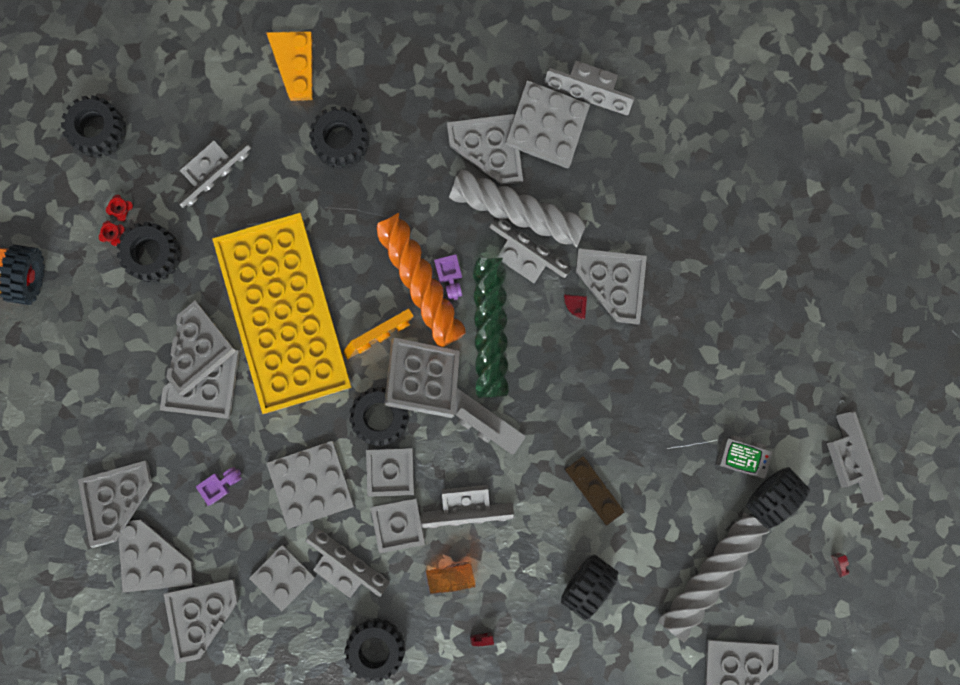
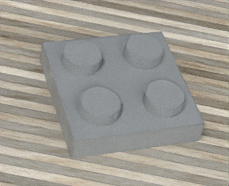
(390, 472)
(397, 525)
(282, 577)

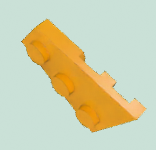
(294, 62)
(379, 334)

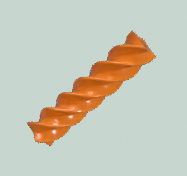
(417, 276)

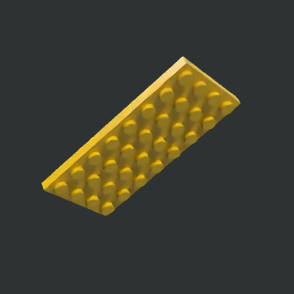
(282, 313)

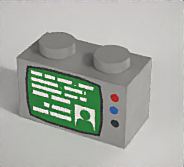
(743, 457)

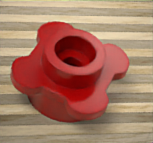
(117, 201)
(105, 231)

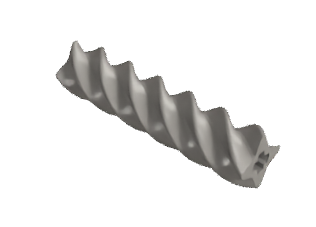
(520, 209)
(714, 575)

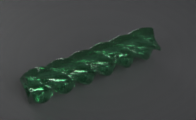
(490, 322)

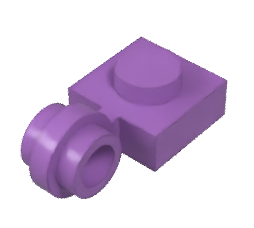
(449, 270)
(214, 488)

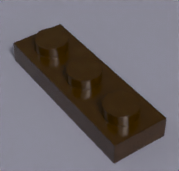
(594, 490)

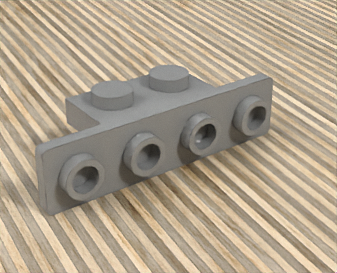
(590, 86)
(207, 166)
(525, 255)
(487, 423)
(853, 459)
(466, 506)
(344, 568)

